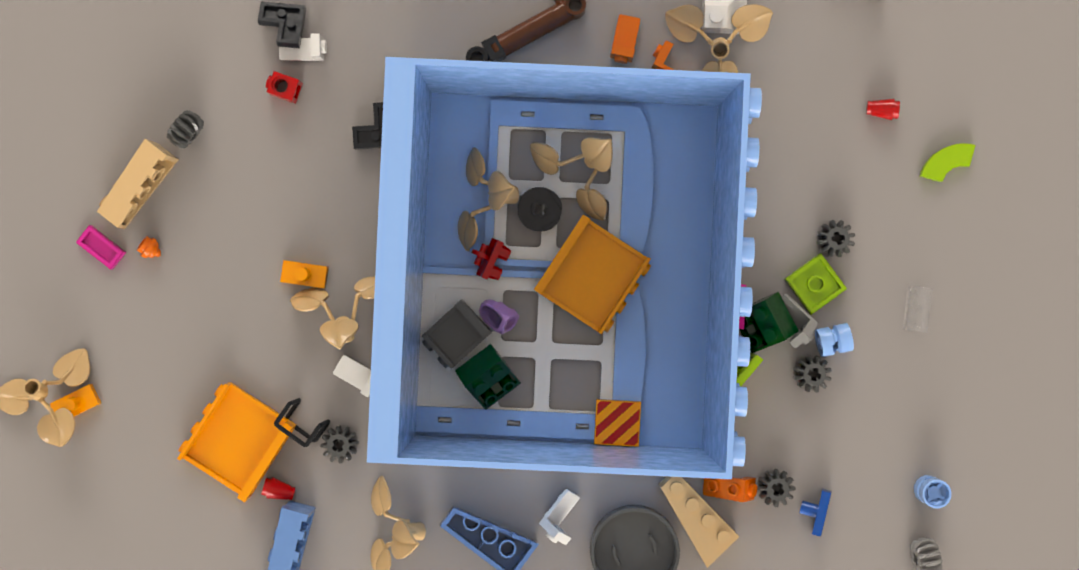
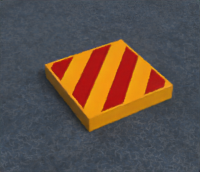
(617, 422)

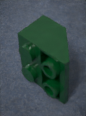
(768, 323)
(487, 377)

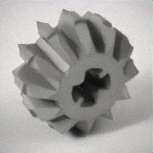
(926, 554)

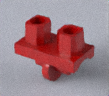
(487, 257)

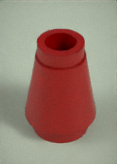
(885, 109)
(277, 489)

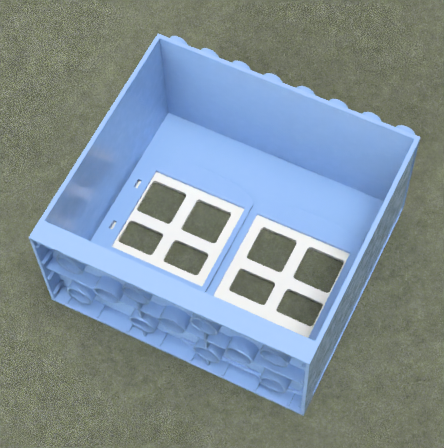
(670, 197)

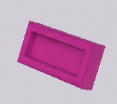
(100, 247)

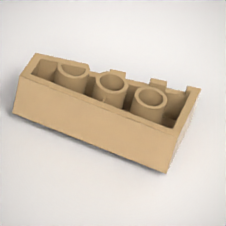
(136, 183)
(701, 522)

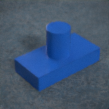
(817, 511)

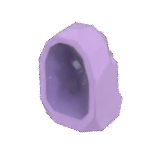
(498, 316)

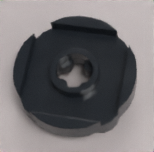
(551, 213)

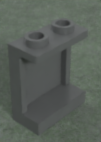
(455, 334)

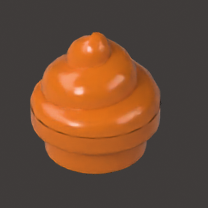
(149, 248)

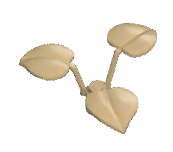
(750, 20)
(597, 155)
(500, 193)
(342, 329)
(58, 425)
(403, 532)

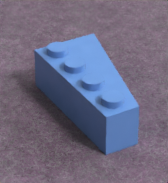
(291, 536)
(491, 542)

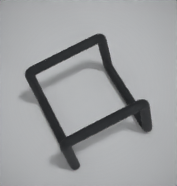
(310, 438)

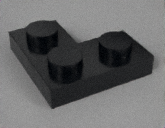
(288, 18)
(369, 136)

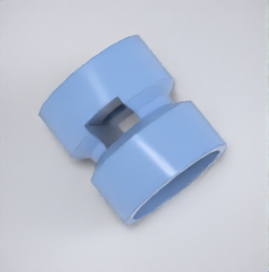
(833, 340)
(932, 491)

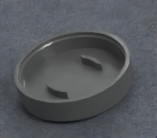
(634, 540)

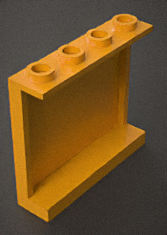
(593, 275)
(236, 440)

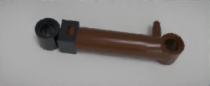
(500, 46)

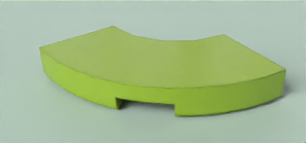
(946, 159)

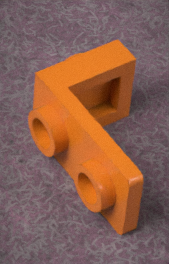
(625, 39)
(661, 54)
(733, 489)

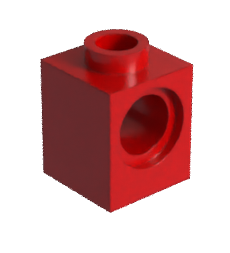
(291, 93)

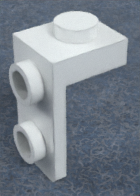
(310, 50)
(354, 374)
(556, 515)

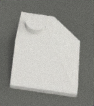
(719, 15)

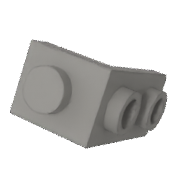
(803, 321)

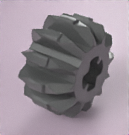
(185, 129)
(838, 230)
(818, 368)
(347, 446)
(783, 483)

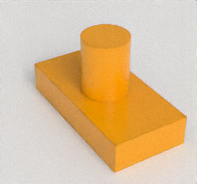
(304, 274)
(78, 401)

